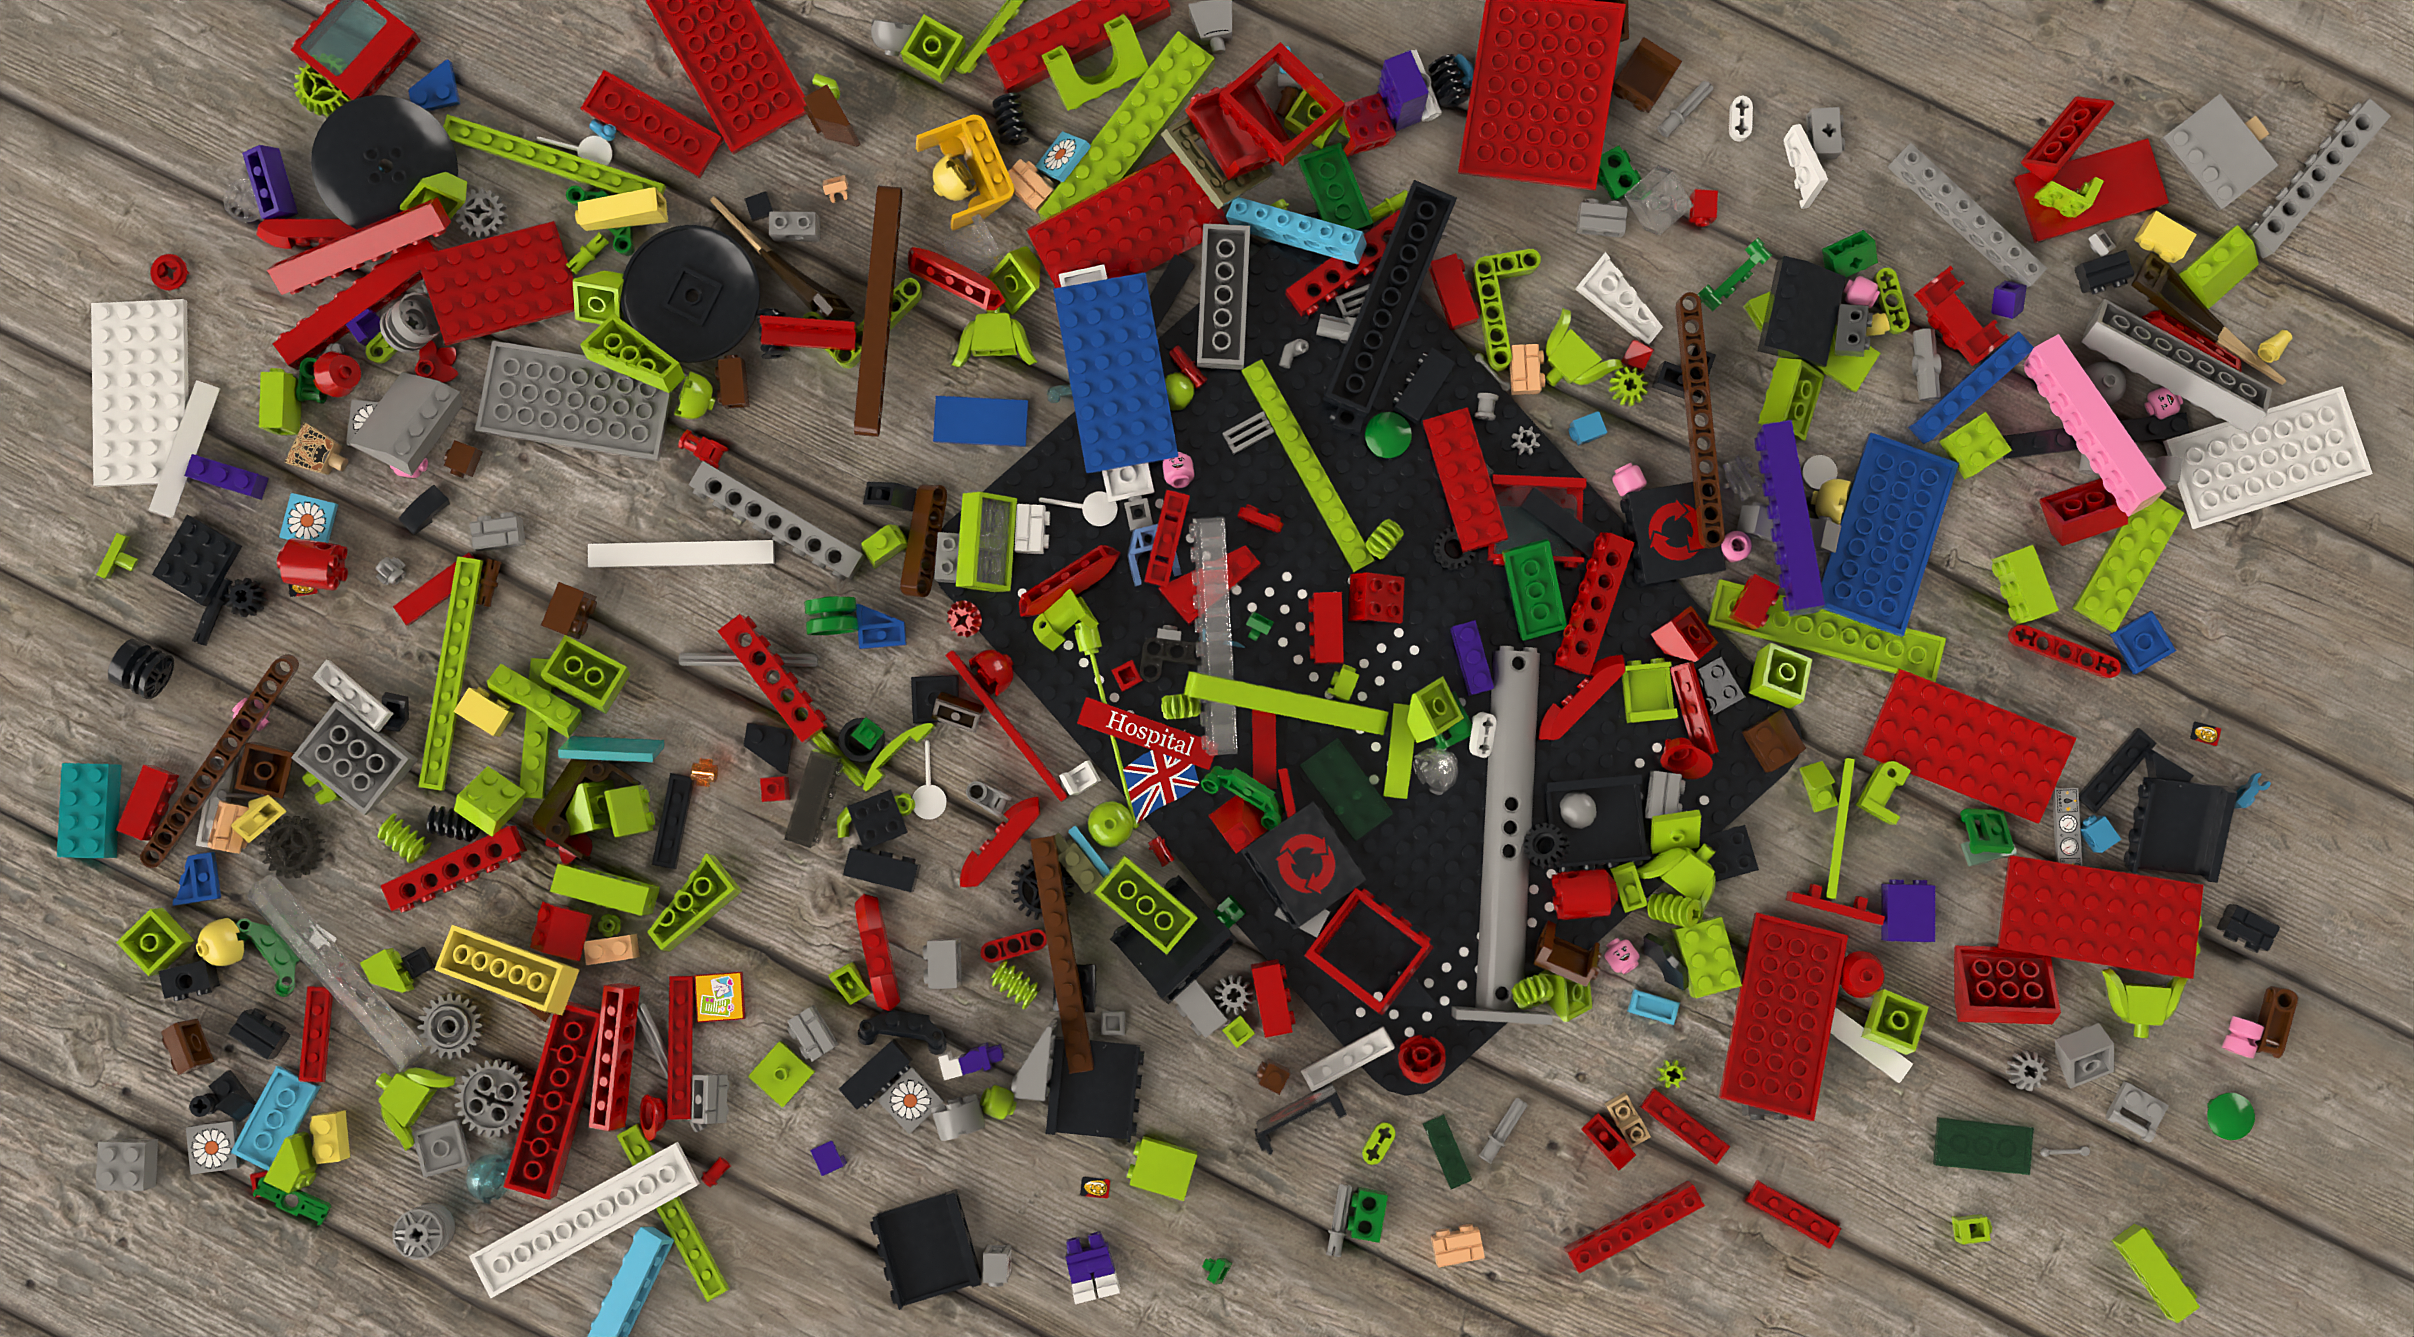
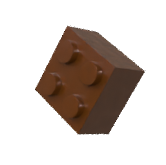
(569, 611)

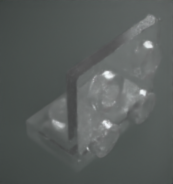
(973, 246)

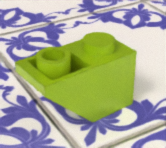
(387, 971)

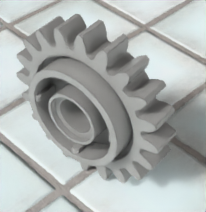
(437, 1030)

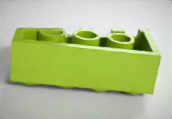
(630, 353)
(698, 900)

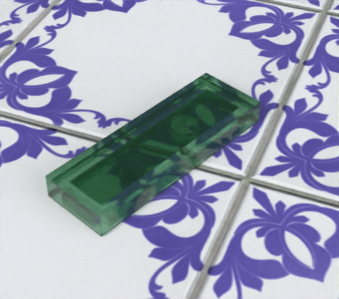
(1447, 1151)

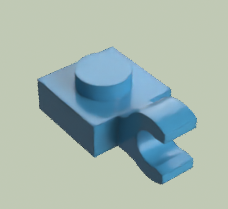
(2246, 792)

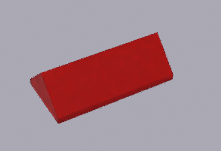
(2065, 136)

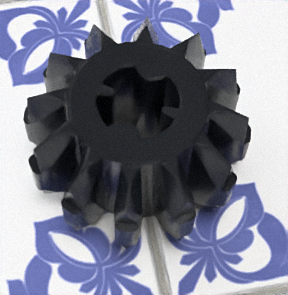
(238, 601)

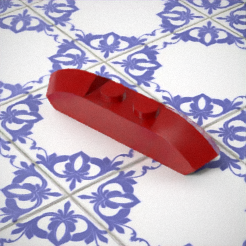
(302, 232)
(955, 278)
(2181, 331)
(1076, 576)
(1603, 676)
(1020, 819)
(877, 952)

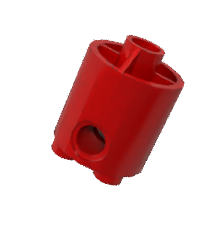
(312, 564)
(1584, 894)

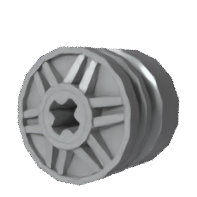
(410, 323)
(434, 1222)

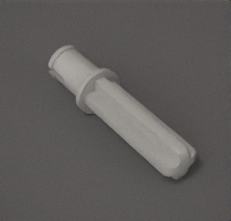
(1685, 109)
(1503, 1130)
(1339, 1220)

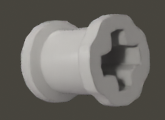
(1486, 406)

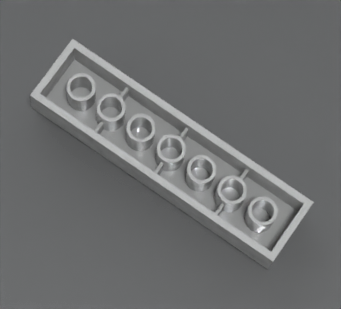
(2177, 366)

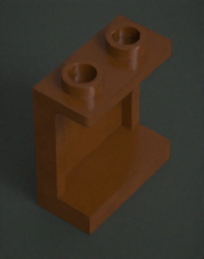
(1645, 75)
(1566, 958)

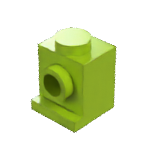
(1343, 683)
(1980, 1233)

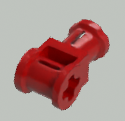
(705, 450)

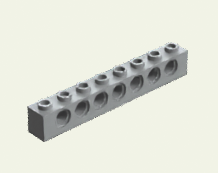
(2371, 119)
(1966, 216)
(707, 476)

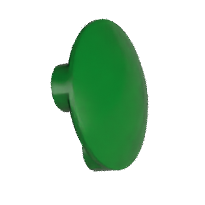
(1388, 435)
(2230, 1116)

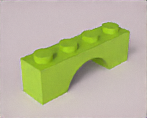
(549, 707)

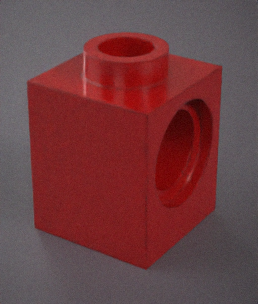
(1704, 207)
(775, 789)

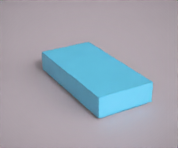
(1653, 1007)

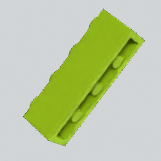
(2156, 1273)

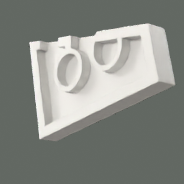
(1808, 169)

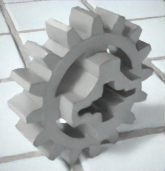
(486, 222)

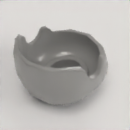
(1578, 809)

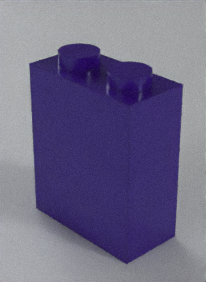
(1908, 911)

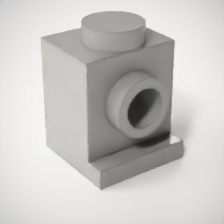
(1134, 503)

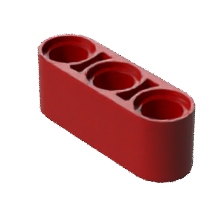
(1003, 945)

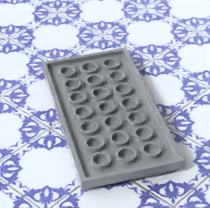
(570, 403)

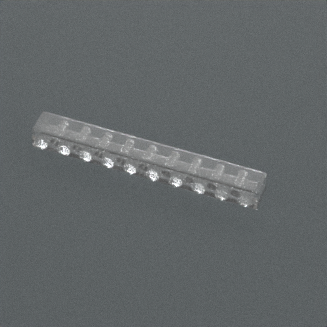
(1213, 629)
(336, 972)

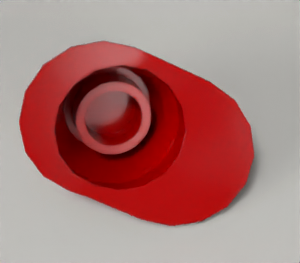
(1685, 759)

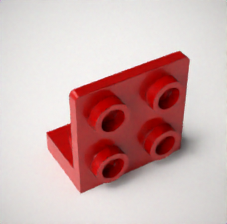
(1367, 124)
(1376, 597)

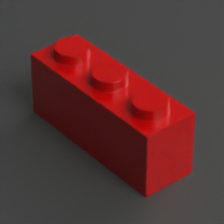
(1454, 291)
(1326, 628)
(148, 802)
(1273, 998)

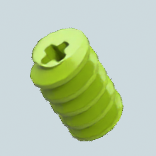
(402, 840)
(1674, 909)
(1014, 984)

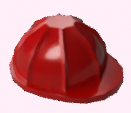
(652, 1115)

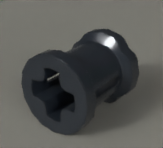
(197, 1108)

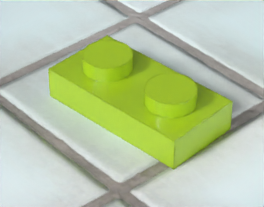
(1629, 887)

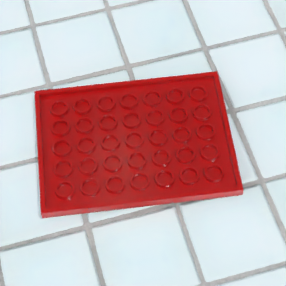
(1542, 91)

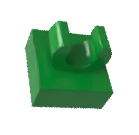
(1259, 624)
(868, 733)
(1229, 911)
(1217, 1269)

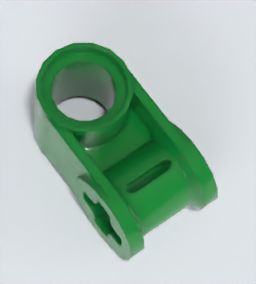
(306, 383)

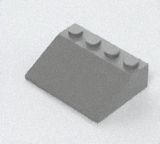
(2219, 152)
(408, 421)
(353, 758)
(1035, 1075)

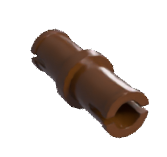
(488, 582)

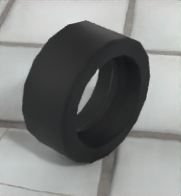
(846, 749)

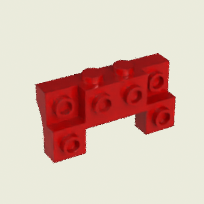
(1955, 321)

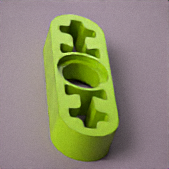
(1903, 314)

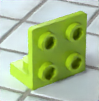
(2067, 201)

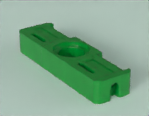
(308, 1205)

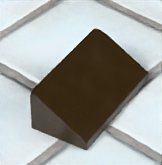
(957, 712)

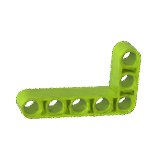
(1494, 302)
(907, 303)

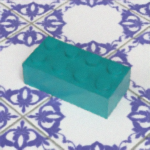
(89, 810)

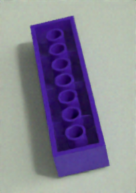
(1790, 519)

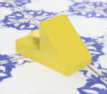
(260, 816)

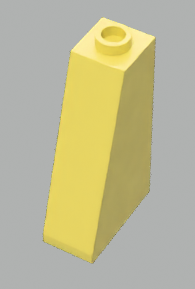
(623, 210)

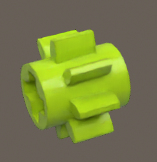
(1671, 1080)

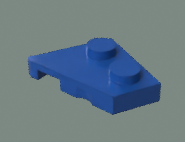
(436, 89)
(879, 629)
(199, 880)

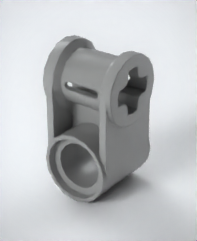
(989, 798)

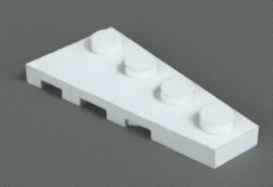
(1614, 296)

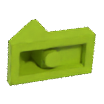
(1819, 786)

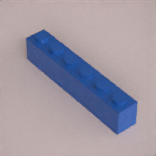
(1971, 387)

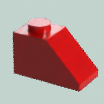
(1608, 1142)

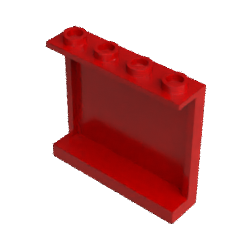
(1226, 141)

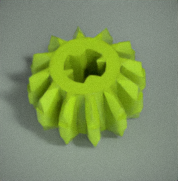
(1636, 385)
(1384, 539)
(1180, 706)
(1532, 992)

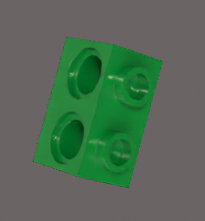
(1610, 176)
(1374, 1215)

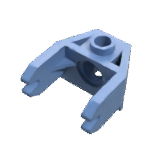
(1139, 546)

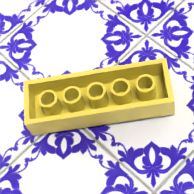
(507, 970)

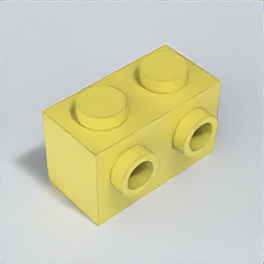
(2164, 237)
(484, 712)
(330, 1137)

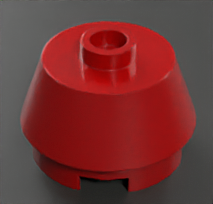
(336, 374)
(1862, 974)

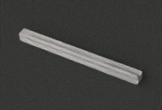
(731, 659)
(658, 1046)

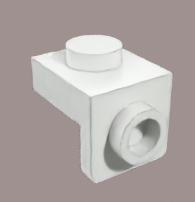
(1079, 779)

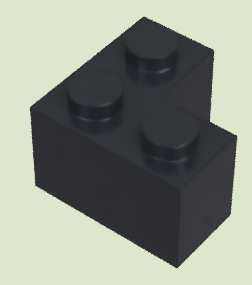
(1670, 378)

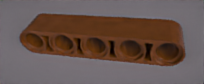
(922, 540)

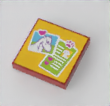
(720, 996)

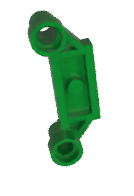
(622, 235)
(1757, 254)
(1249, 790)
(274, 950)

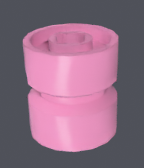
(2243, 1037)

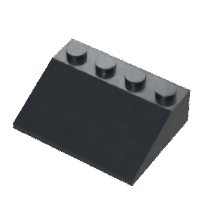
(1801, 311)

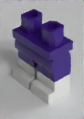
(970, 1062)
(1090, 1260)

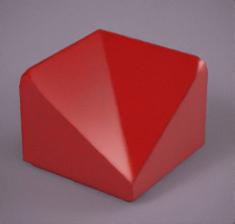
(1637, 355)
(1127, 675)

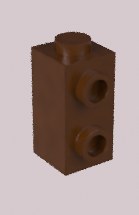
(733, 382)
(1272, 1075)

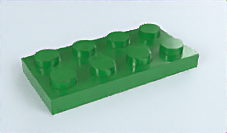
(1335, 188)
(1534, 589)

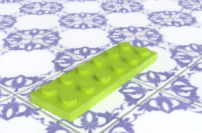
(2127, 564)

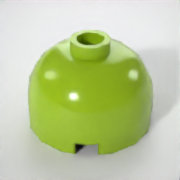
(695, 397)
(1110, 824)

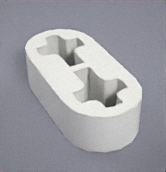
(1735, 118)
(1482, 734)

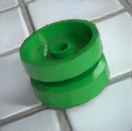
(831, 616)

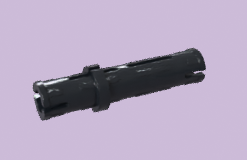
(211, 614)

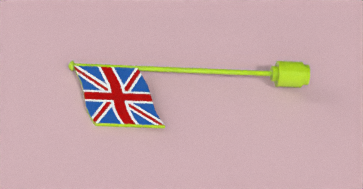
(1153, 777)

